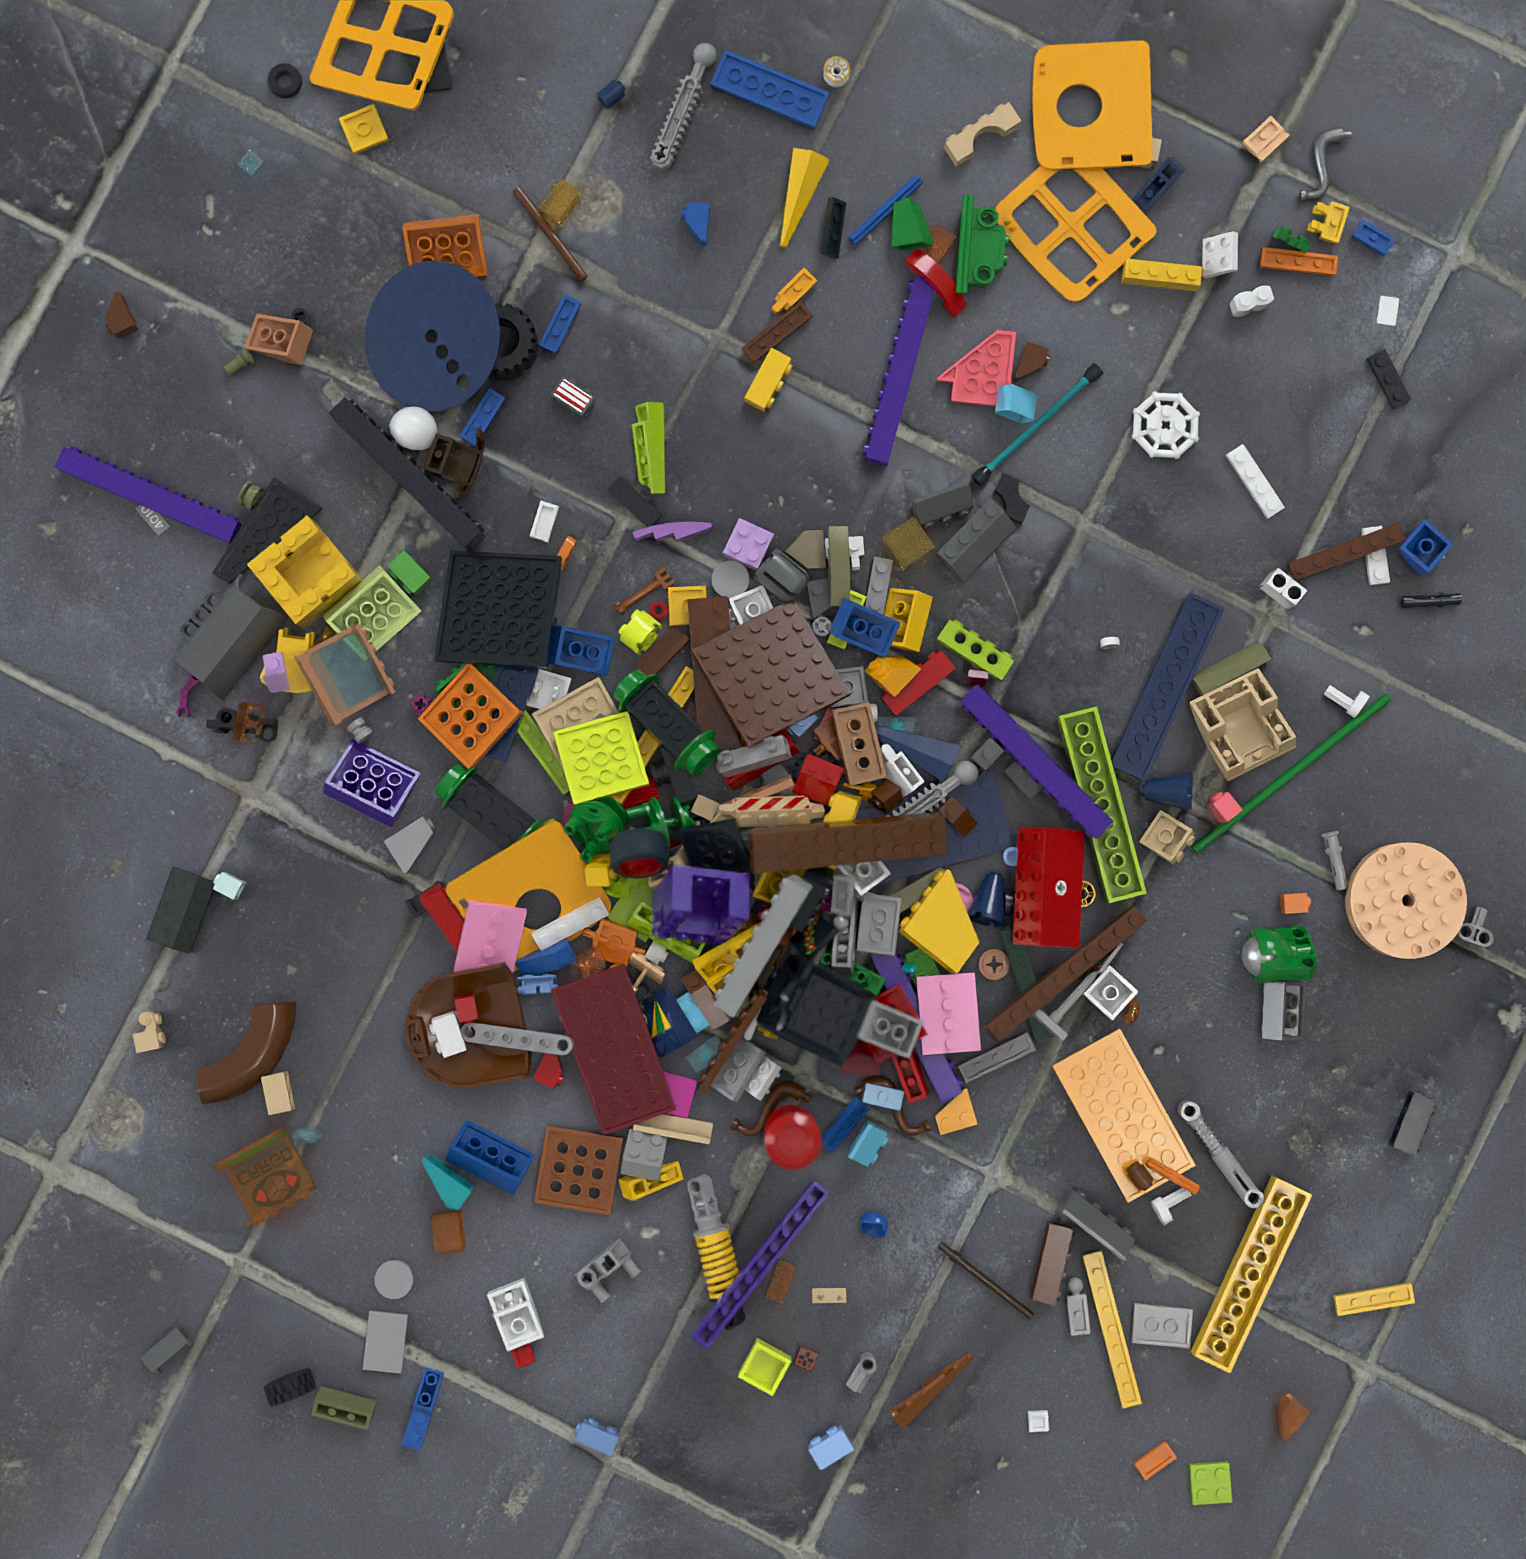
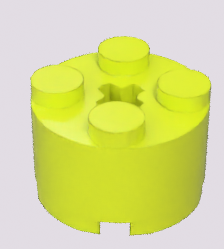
(640, 631)

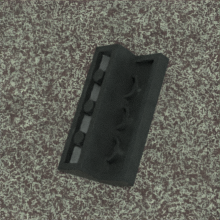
(180, 910)

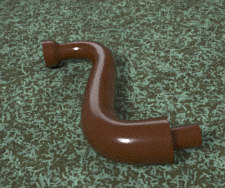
(784, 1088)
(898, 1115)

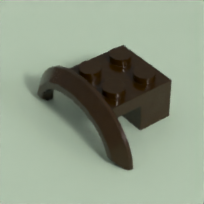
(455, 461)

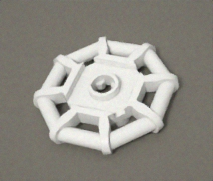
(1166, 414)

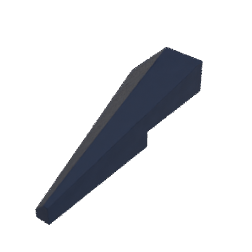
(928, 753)

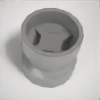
(360, 730)

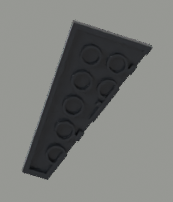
(270, 519)

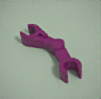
(184, 692)

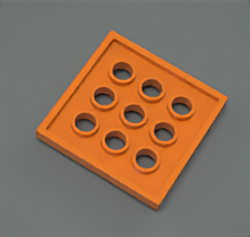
(482, 714)

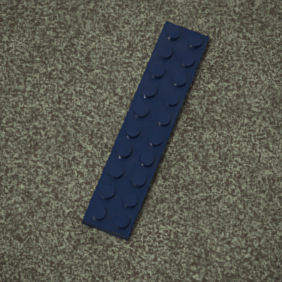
(1167, 686)

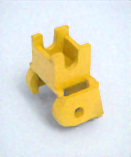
(291, 647)

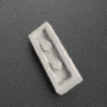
(1376, 563)

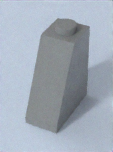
(410, 843)

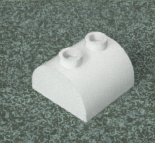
(865, 874)
(1110, 993)

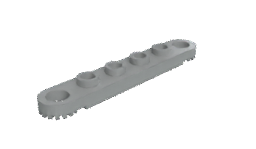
(517, 1038)

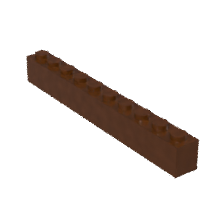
(1064, 973)

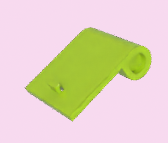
(625, 906)

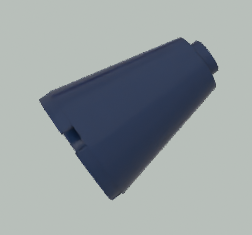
(1170, 790)
(989, 901)

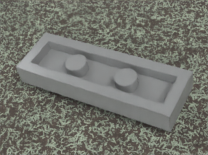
(879, 584)

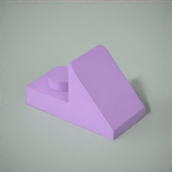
(276, 672)

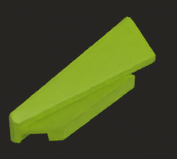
(649, 445)

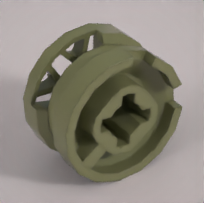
(249, 495)

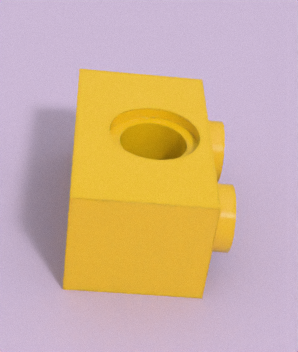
(599, 871)

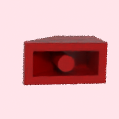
(550, 1071)

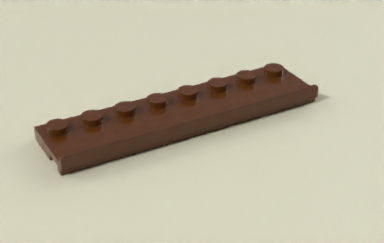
(707, 621)

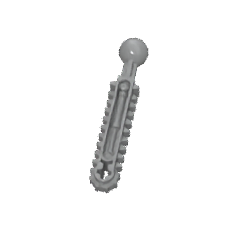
(704, 57)
(964, 773)

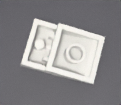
(748, 606)
(515, 1314)

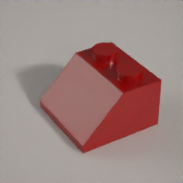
(817, 780)

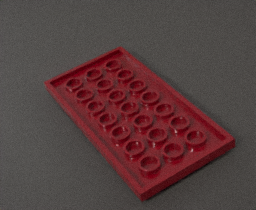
(613, 1049)

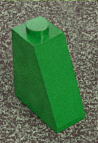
(909, 226)

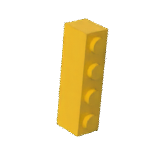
(1161, 275)

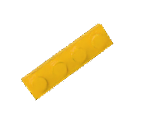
(1374, 1299)

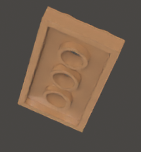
(850, 754)

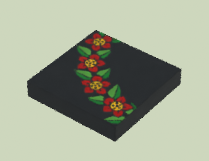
(814, 937)

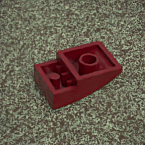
(860, 1061)

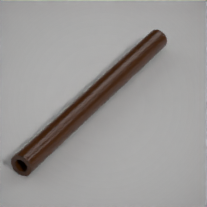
(550, 233)

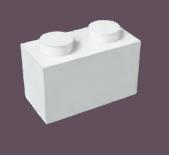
(448, 1034)

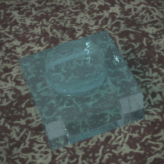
(250, 163)

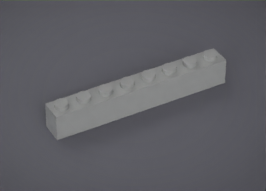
(765, 941)

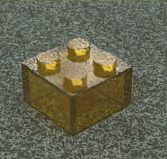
(908, 543)

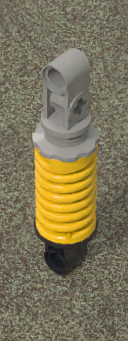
(714, 1243)

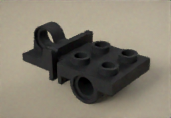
(222, 724)

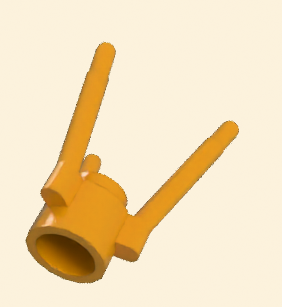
(864, 789)

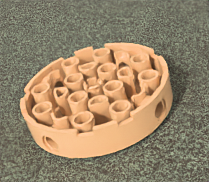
(1434, 900)

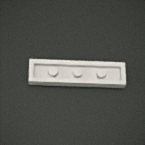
(1255, 481)
(570, 923)

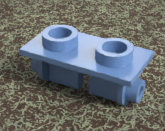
(529, 983)

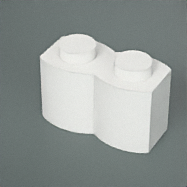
(1251, 301)

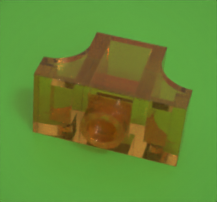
(590, 961)

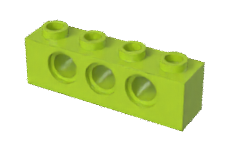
(947, 639)
(642, 921)

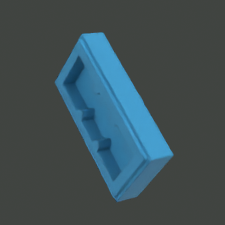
(883, 1096)

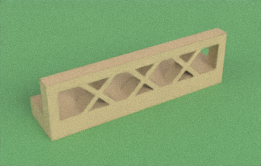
(677, 1128)

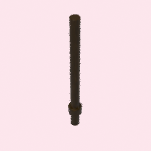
(956, 1257)

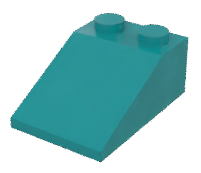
(450, 1185)

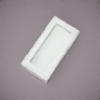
(544, 521)

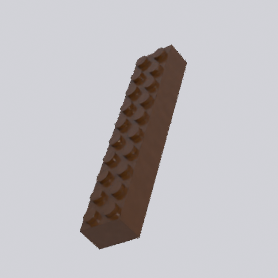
(847, 842)

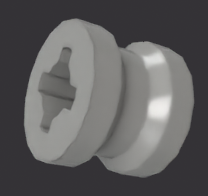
(821, 624)

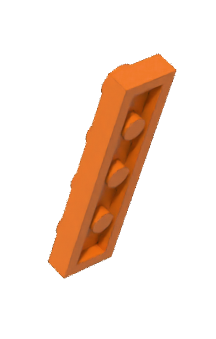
(1298, 261)

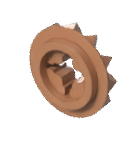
(987, 957)

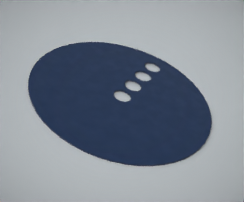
(424, 299)

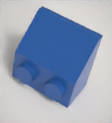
(1424, 548)

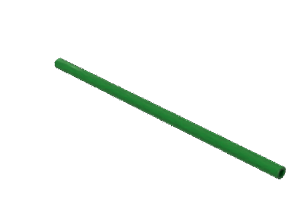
(1292, 772)

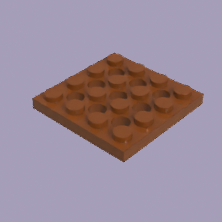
(548, 1174)

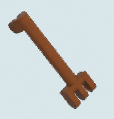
(660, 581)

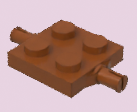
(828, 739)

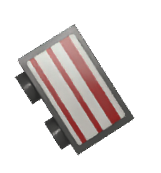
(573, 397)

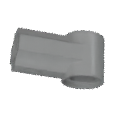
(861, 1373)

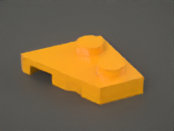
(956, 1114)

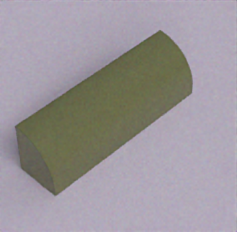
(1230, 668)

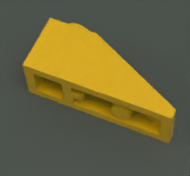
(637, 1187)

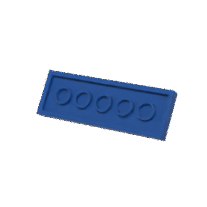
(769, 89)

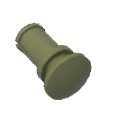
(239, 362)

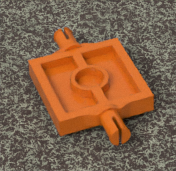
(615, 941)

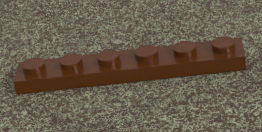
(1346, 551)
(735, 1034)

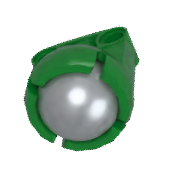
(1279, 954)

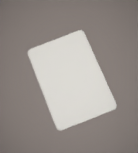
(1387, 310)

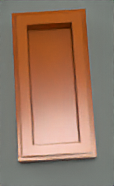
(1155, 1460)

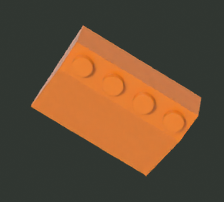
(447, 240)

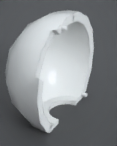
(413, 428)

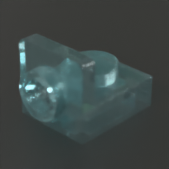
(308, 1135)

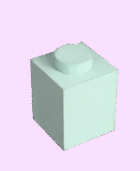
(229, 885)

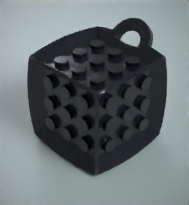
(815, 1009)

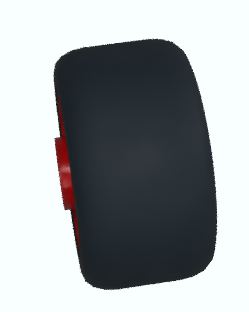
(639, 853)

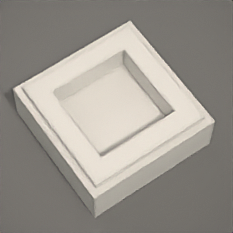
(1038, 1421)

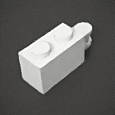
(900, 770)

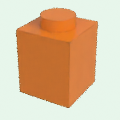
(1294, 903)

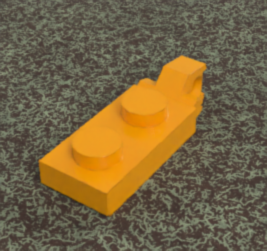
(794, 291)

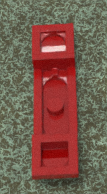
(938, 279)

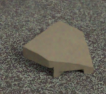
(808, 550)

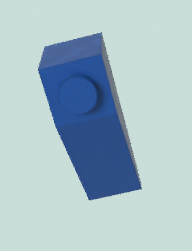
(547, 960)

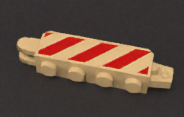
(771, 811)

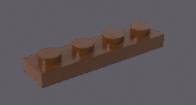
(777, 332)

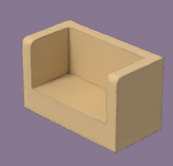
(278, 1093)

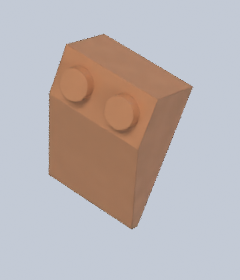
(279, 338)

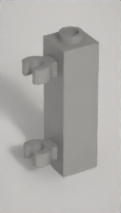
(763, 754)

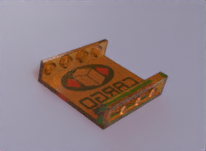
(268, 1176)

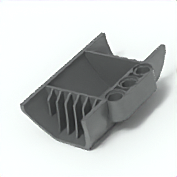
(227, 638)

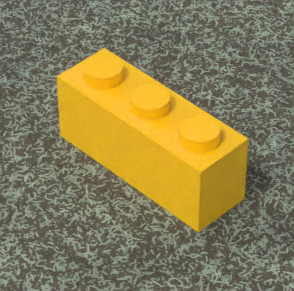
(768, 380)

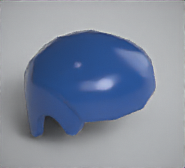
(874, 1224)

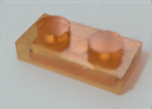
(781, 1281)

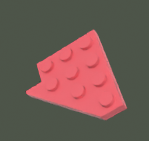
(982, 370)

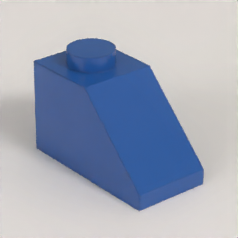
(697, 220)

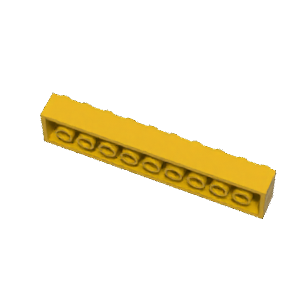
(1250, 1274)

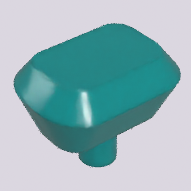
(909, 969)

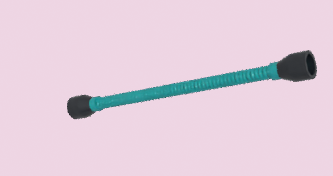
(1091, 374)

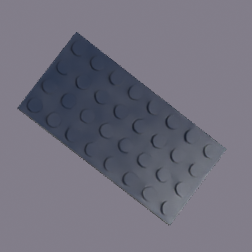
(989, 835)

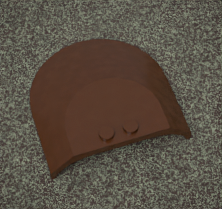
(496, 1004)

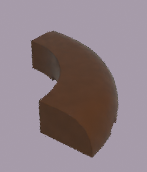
(253, 1058)

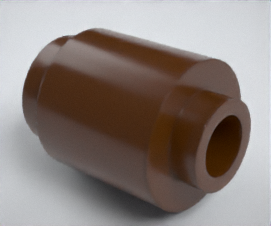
(1139, 1176)

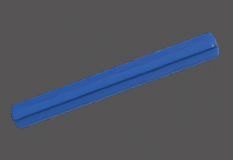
(884, 210)

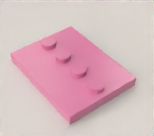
(489, 935)
(949, 1013)

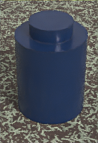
(611, 94)

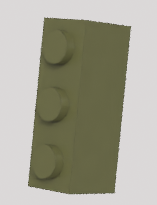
(344, 1408)

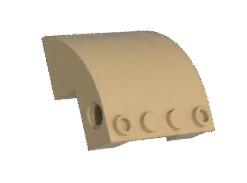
(1242, 724)

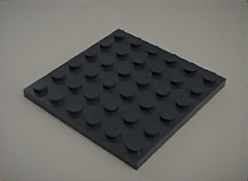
(498, 609)

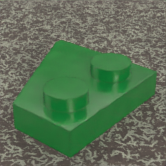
(1285, 234)

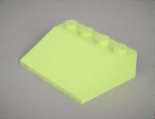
(376, 605)

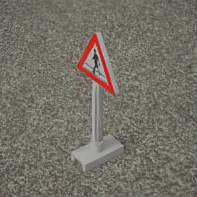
(1051, 1022)

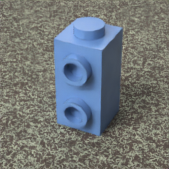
(597, 1436)

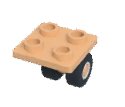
(653, 971)

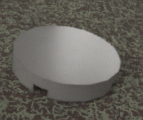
(730, 579)
(394, 1279)

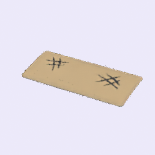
(829, 1295)

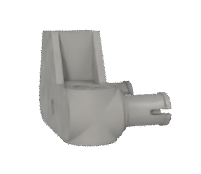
(600, 1268)

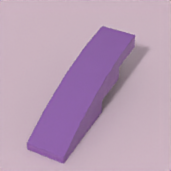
(680, 530)

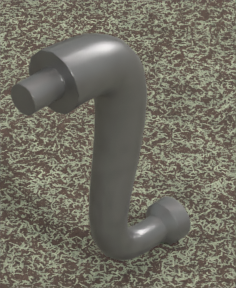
(1331, 135)

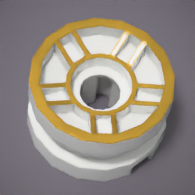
(842, 66)

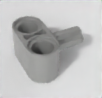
(1475, 928)

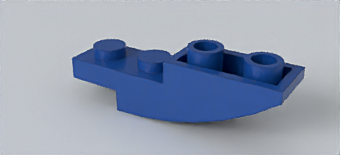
(423, 1408)

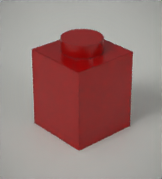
(466, 1008)

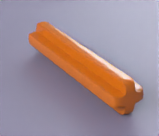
(1172, 1175)

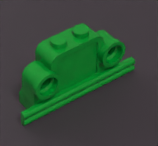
(979, 246)

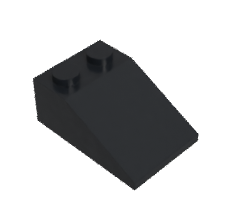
(441, 75)

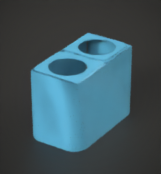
(1014, 402)

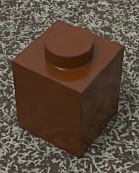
(886, 796)

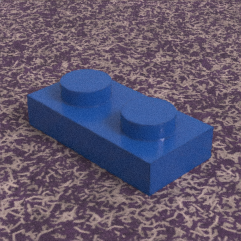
(1373, 238)

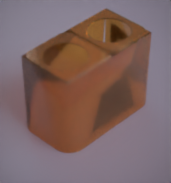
(242, 716)
(448, 1231)

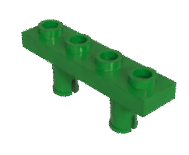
(860, 975)

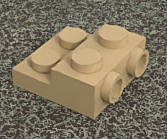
(1168, 837)

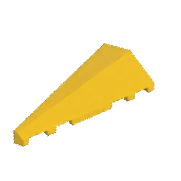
(805, 174)
(719, 961)

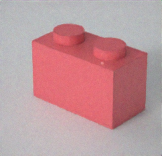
(1223, 806)

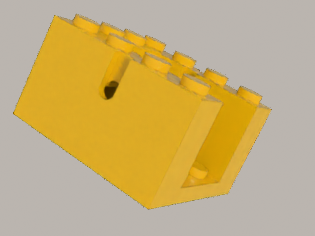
(307, 575)

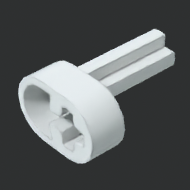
(1352, 706)
(1161, 1205)

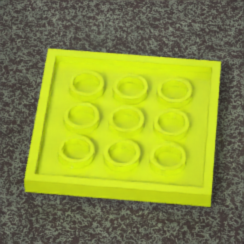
(601, 758)

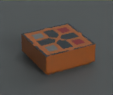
(806, 1358)

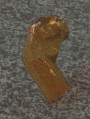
(1133, 1012)

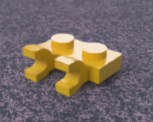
(1333, 224)

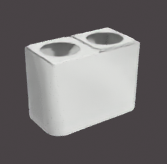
(1274, 592)

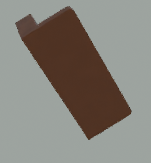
(662, 651)

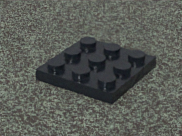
(716, 846)

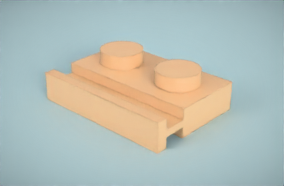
(1265, 139)

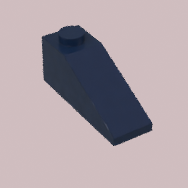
(1158, 184)

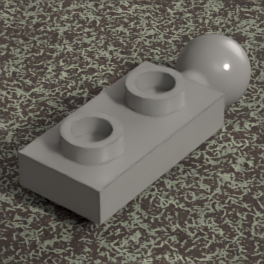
(842, 899)
(1077, 1308)

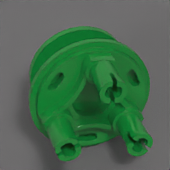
(655, 817)
(595, 825)

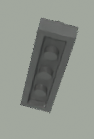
(996, 1057)

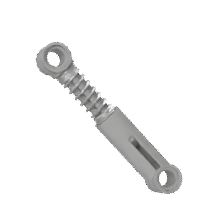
(1222, 1156)

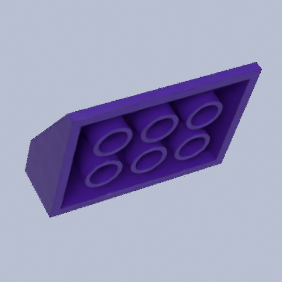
(371, 783)

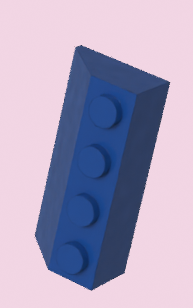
(489, 1157)

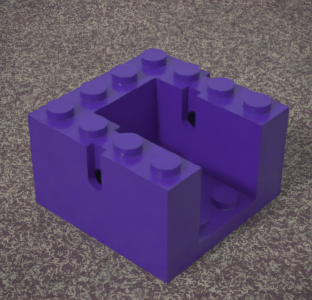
(692, 907)

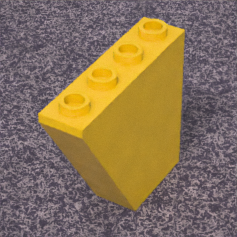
(941, 924)

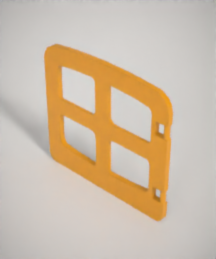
(382, 41)
(1072, 226)

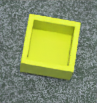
(764, 1366)

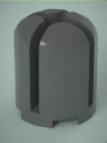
(782, 576)

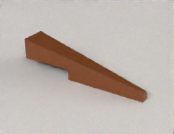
(913, 1405)

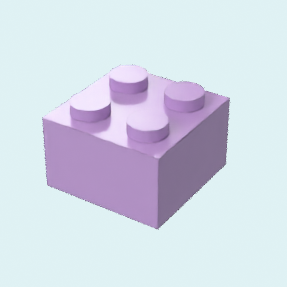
(748, 544)

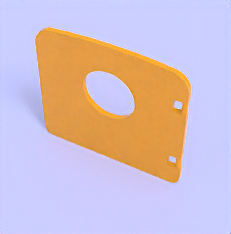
(1120, 78)
(538, 861)

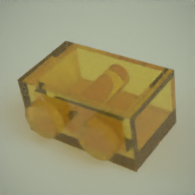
(559, 202)

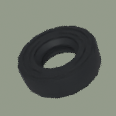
(276, 72)

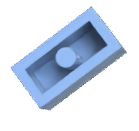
(830, 1446)

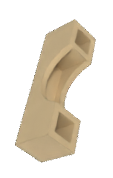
(1001, 121)

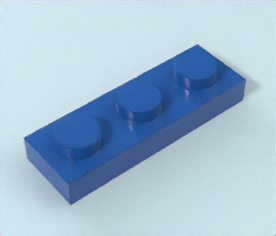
(560, 324)
(483, 416)
(844, 1124)

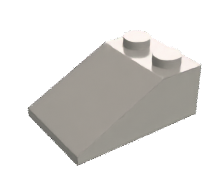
(890, 1029)

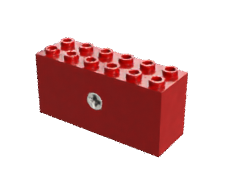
(1048, 887)

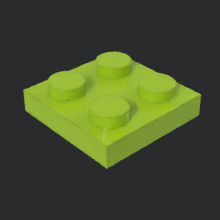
(1210, 1483)

